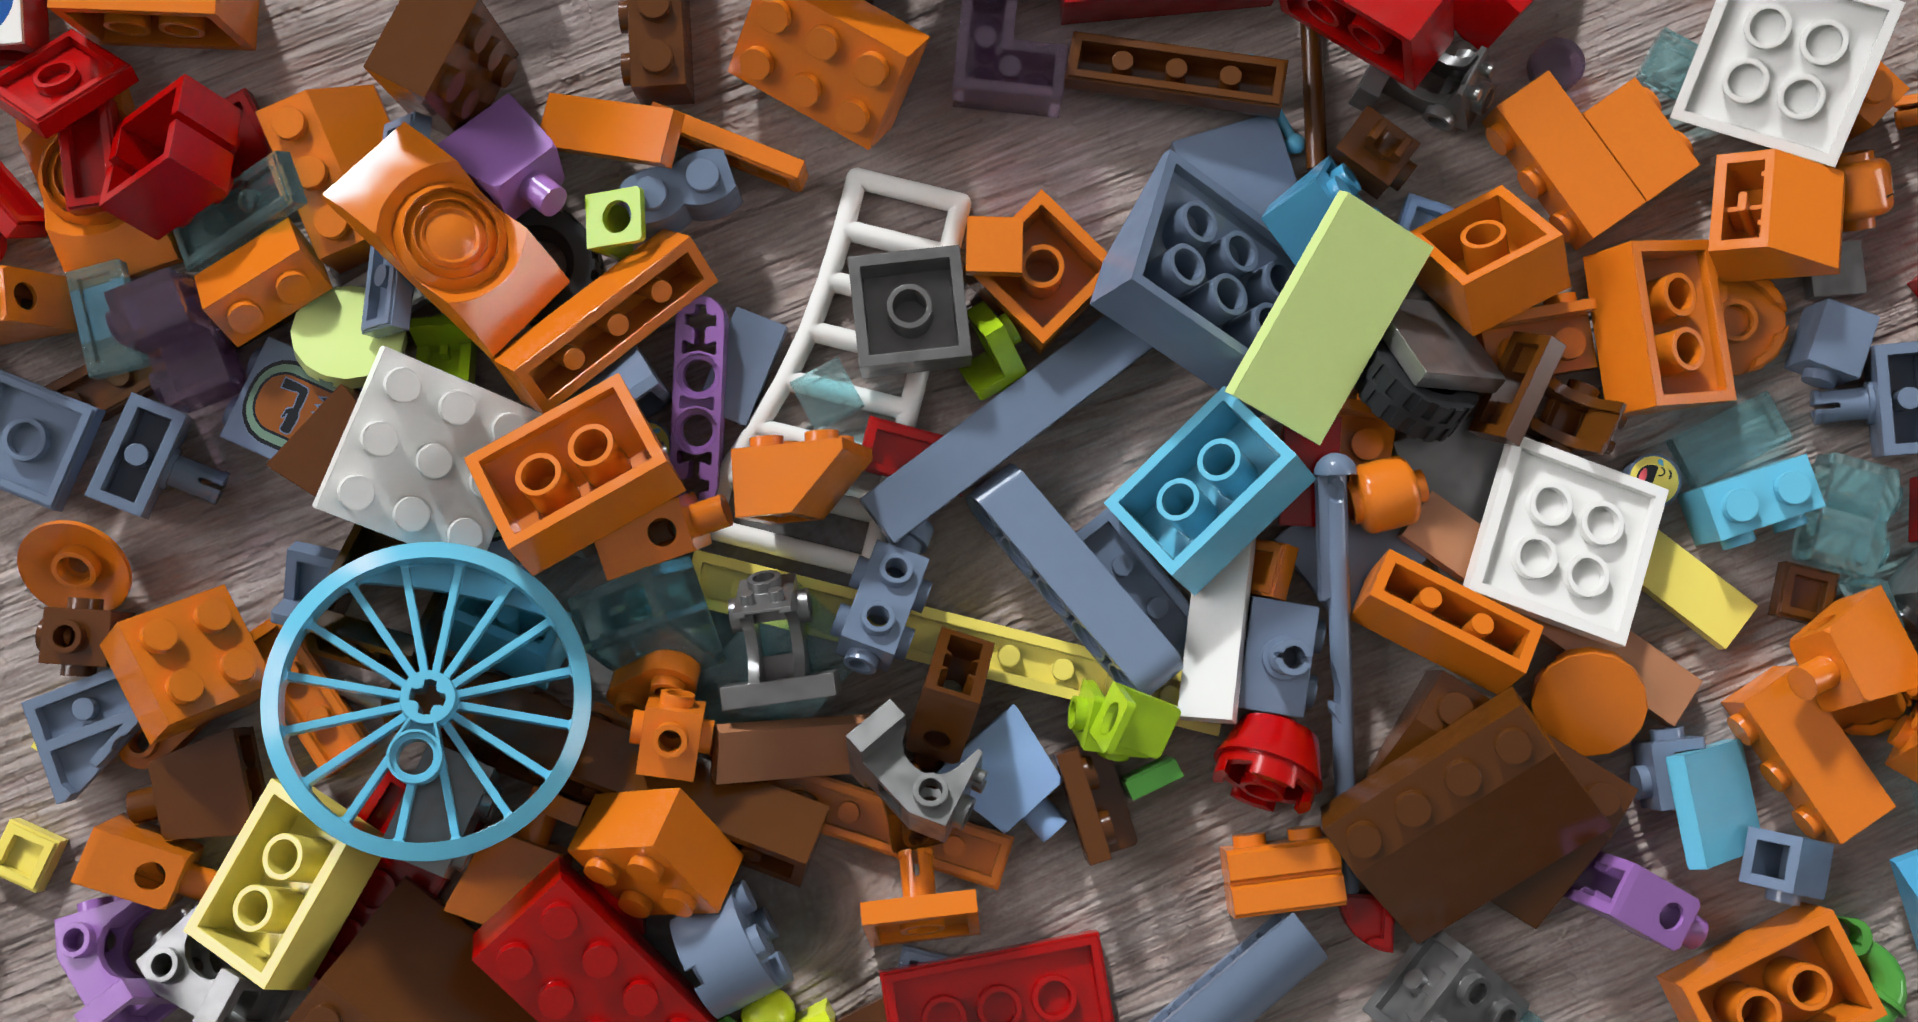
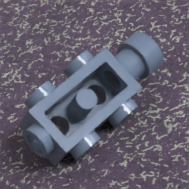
(887, 591)

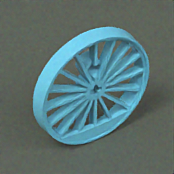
(448, 570)

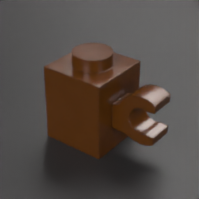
(1377, 153)

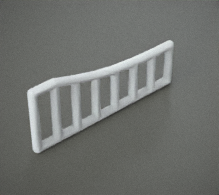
(814, 330)

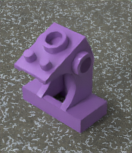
(102, 976)

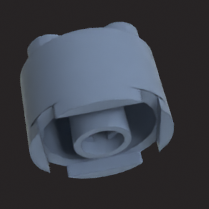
(731, 952)

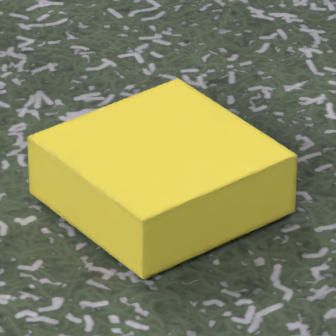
(29, 854)

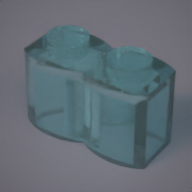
(1852, 527)

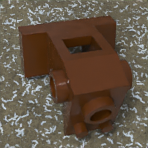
(1572, 416)

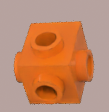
(668, 753)

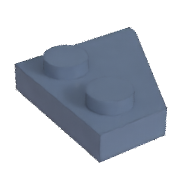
(80, 731)

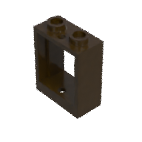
(362, 633)

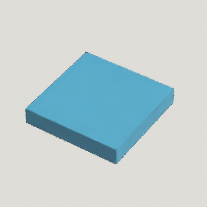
(1712, 802)

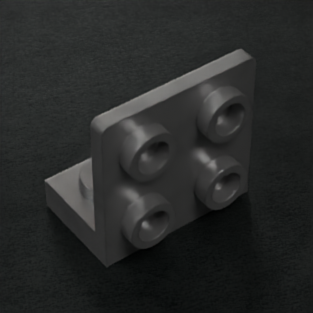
(1444, 984)

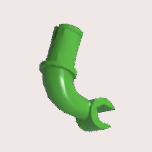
(1882, 969)

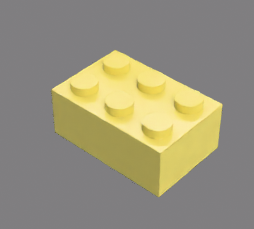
(282, 893)

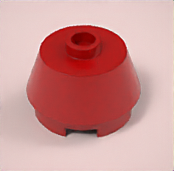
(1270, 762)

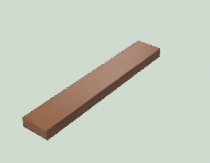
(1448, 539)

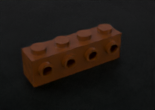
(659, 50)

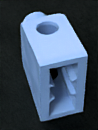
(1017, 776)

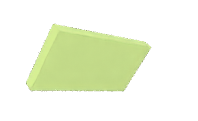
(1329, 317)

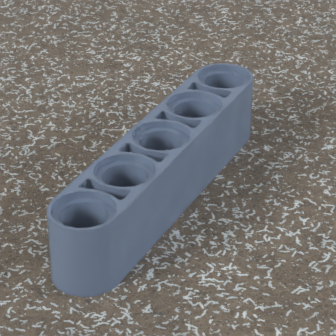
(1074, 581)

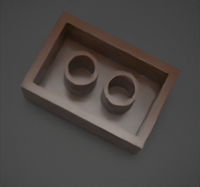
(443, 60)

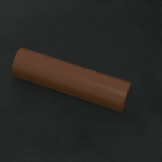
(1176, 74)

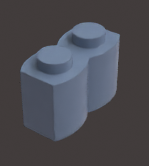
(694, 189)

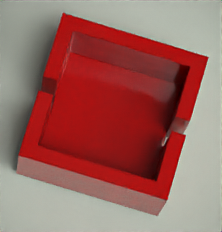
(178, 158)

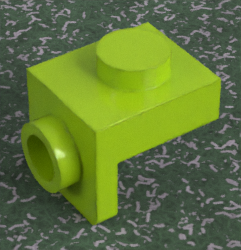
(444, 346)
(1000, 363)
(1081, 716)

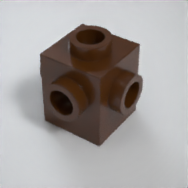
(74, 635)

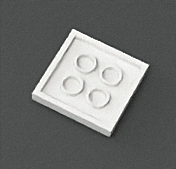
(1787, 71)
(406, 450)
(1566, 541)

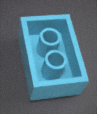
(1210, 490)

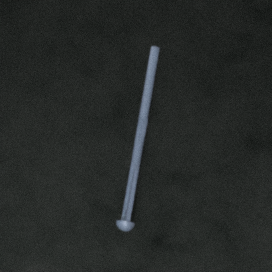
(1334, 585)

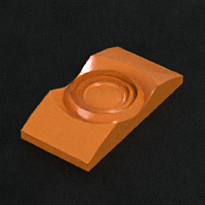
(95, 236)
(447, 238)

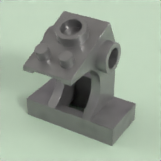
(1463, 95)
(775, 677)
(879, 761)
(208, 995)

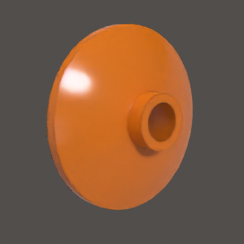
(73, 561)

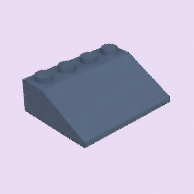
(1192, 272)

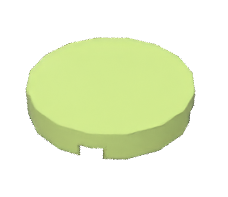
(330, 338)

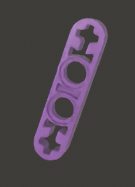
(707, 403)

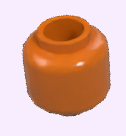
(1867, 188)
(1386, 495)

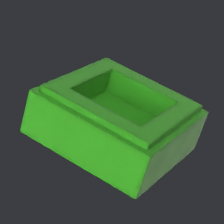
(1151, 777)

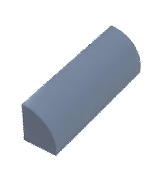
(1250, 975)

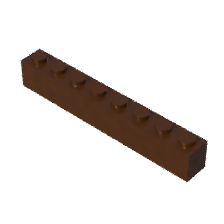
(767, 823)

